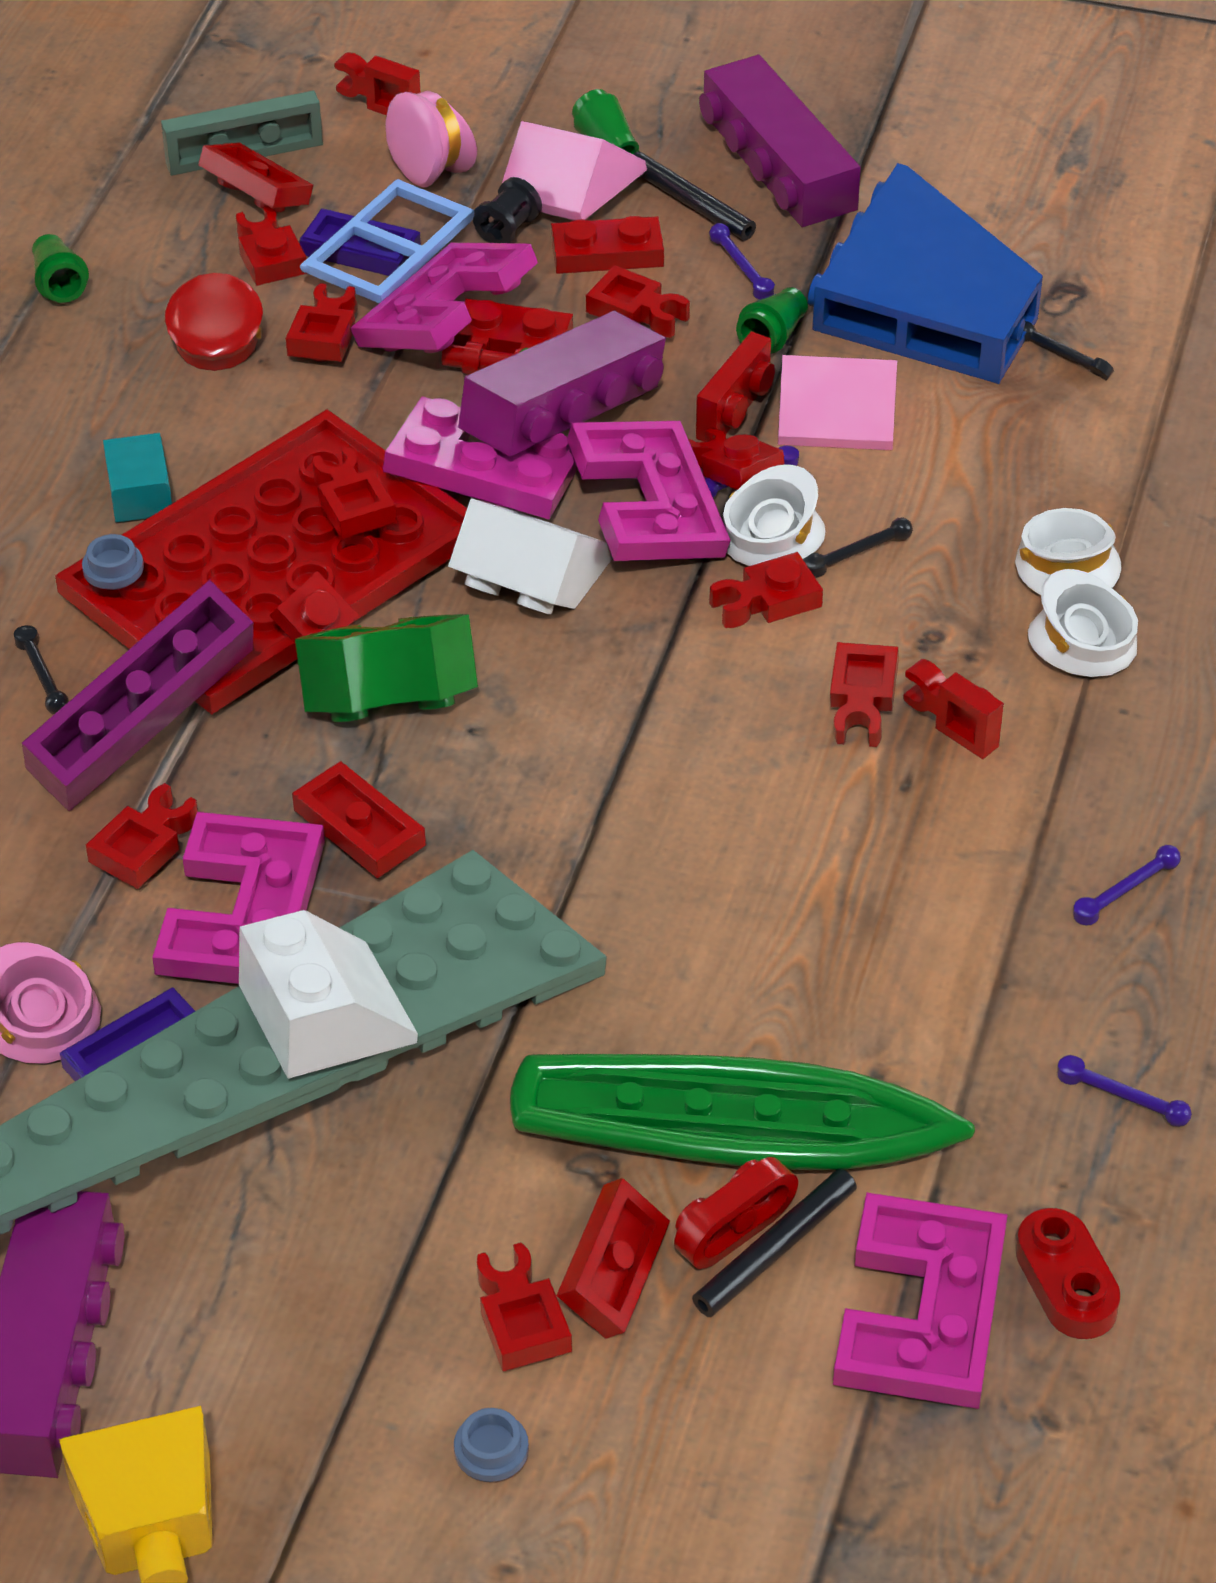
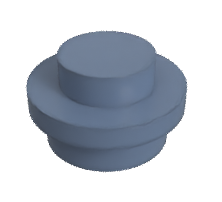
(112, 562)
(491, 1445)

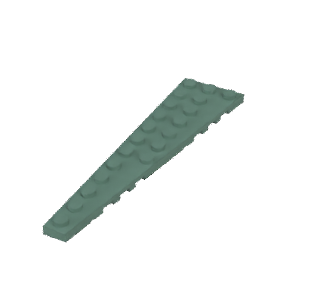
(450, 949)

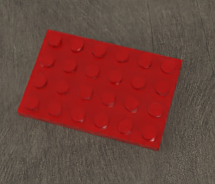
(265, 535)

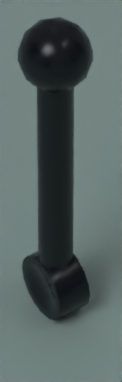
(1097, 366)
(899, 529)
(27, 639)

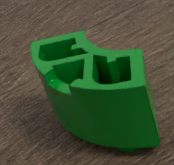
(380, 666)

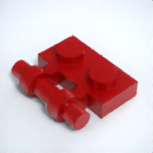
(501, 332)

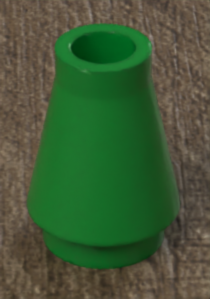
(601, 117)
(58, 270)
(773, 317)

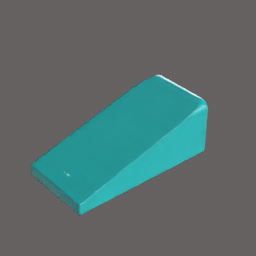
(137, 476)

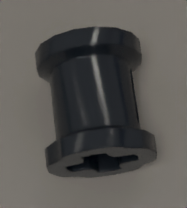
(507, 211)

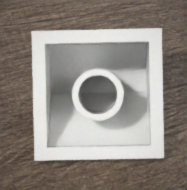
(528, 556)
(318, 993)

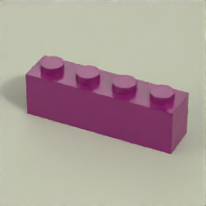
(780, 140)
(561, 382)
(138, 695)
(48, 1312)

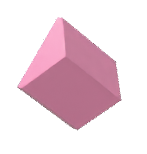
(571, 169)
(837, 402)

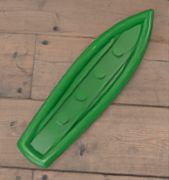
(729, 1110)

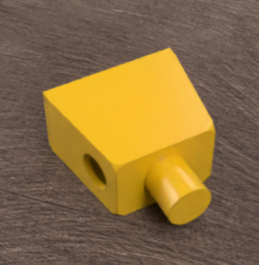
(144, 1493)

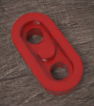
(734, 1213)
(1062, 1267)

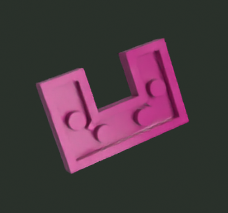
(423, 308)
(436, 453)
(678, 511)
(276, 875)
(947, 1347)

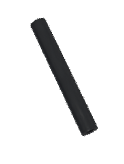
(697, 198)
(774, 1243)

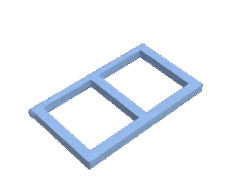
(417, 254)

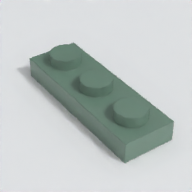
(263, 126)

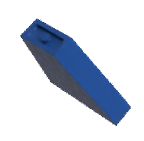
(927, 283)

